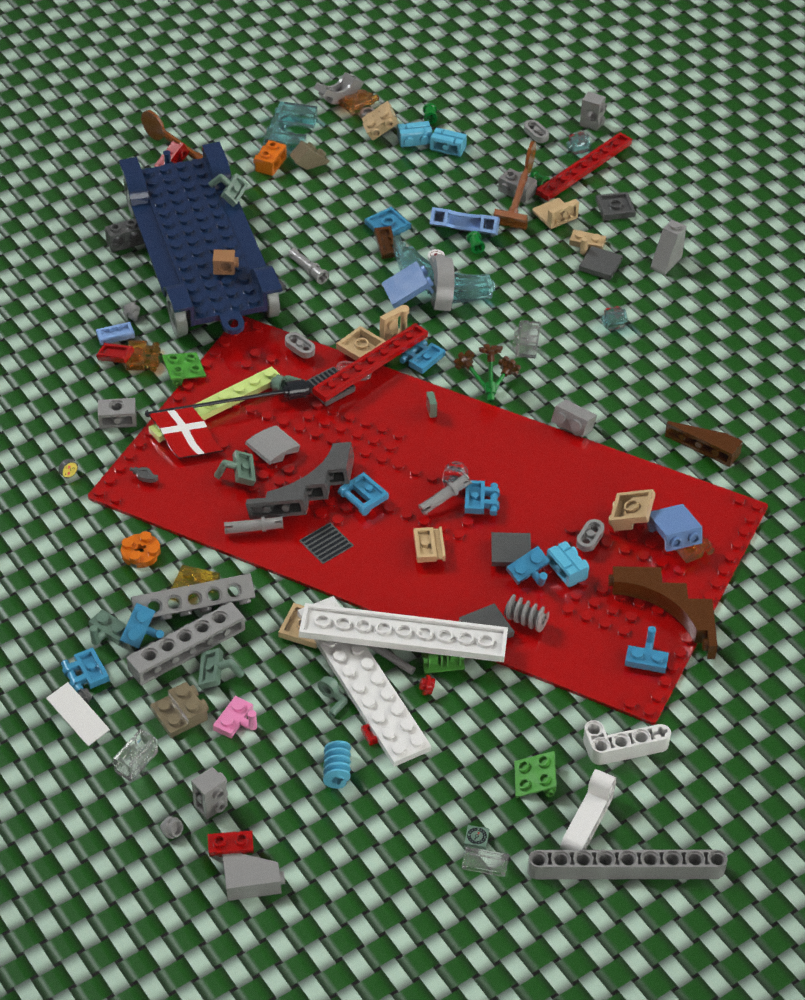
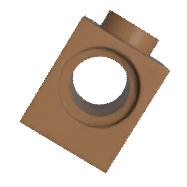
(225, 262)

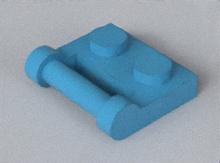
(367, 489)

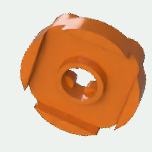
(140, 541)

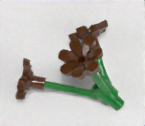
(508, 367)

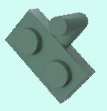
(234, 187)
(243, 468)
(105, 626)
(211, 668)

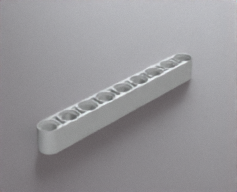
(637, 860)

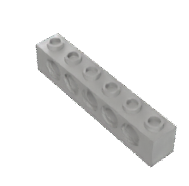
(242, 583)
(185, 643)

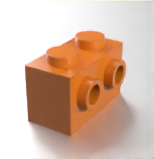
(270, 158)

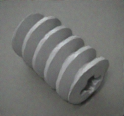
(523, 612)

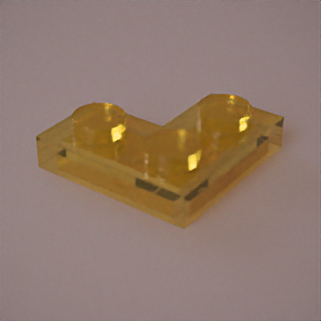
(192, 575)

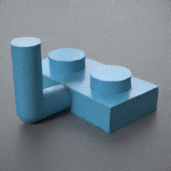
(528, 566)
(139, 626)
(646, 657)

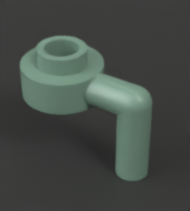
(279, 381)
(329, 687)

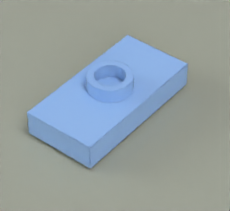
(115, 333)

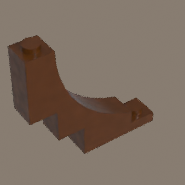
(693, 614)

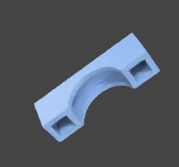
(464, 221)

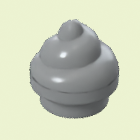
(131, 311)
(171, 827)

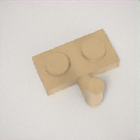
(586, 240)

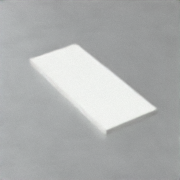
(78, 714)

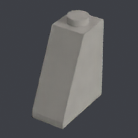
(669, 247)
(251, 876)

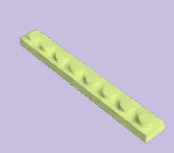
(249, 386)

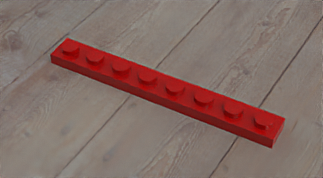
(583, 166)
(369, 362)

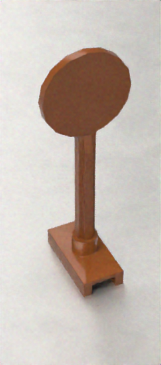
(156, 130)
(512, 217)

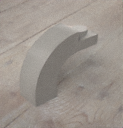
(443, 282)

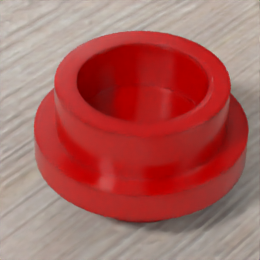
(427, 685)

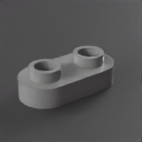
(536, 131)
(300, 345)
(587, 538)

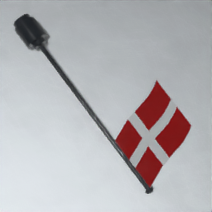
(187, 431)

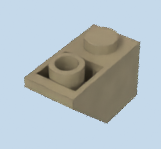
(308, 156)

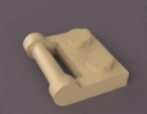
(389, 322)

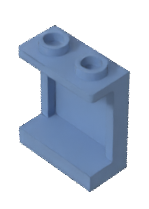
(407, 284)
(676, 527)

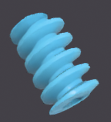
(337, 764)

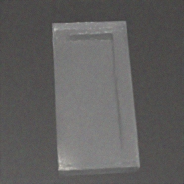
(485, 861)

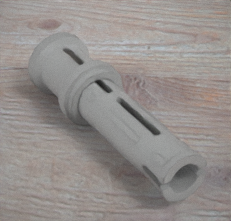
(312, 269)

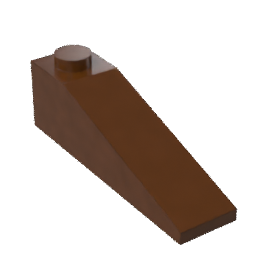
(710, 443)

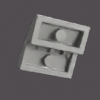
(272, 444)

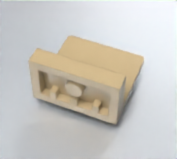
(557, 212)

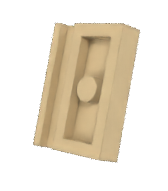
(429, 544)

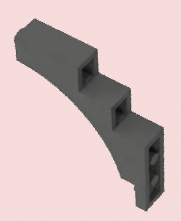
(295, 497)

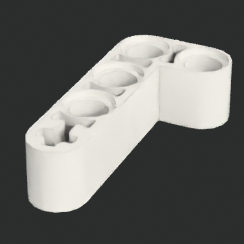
(624, 745)
(590, 812)

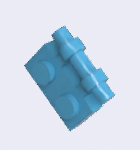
(426, 356)
(475, 497)
(90, 667)

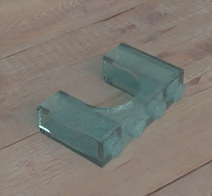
(290, 115)

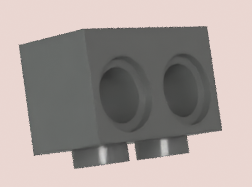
(123, 235)

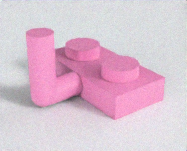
(235, 716)

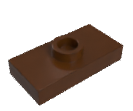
(384, 240)

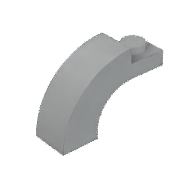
(347, 85)

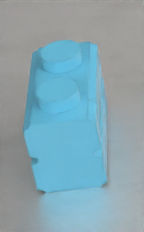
(414, 134)
(448, 142)
(568, 564)

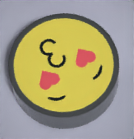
(68, 468)

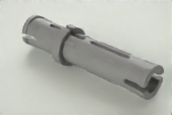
(450, 490)
(254, 525)

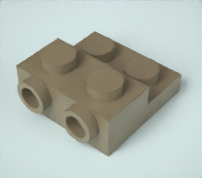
(180, 709)

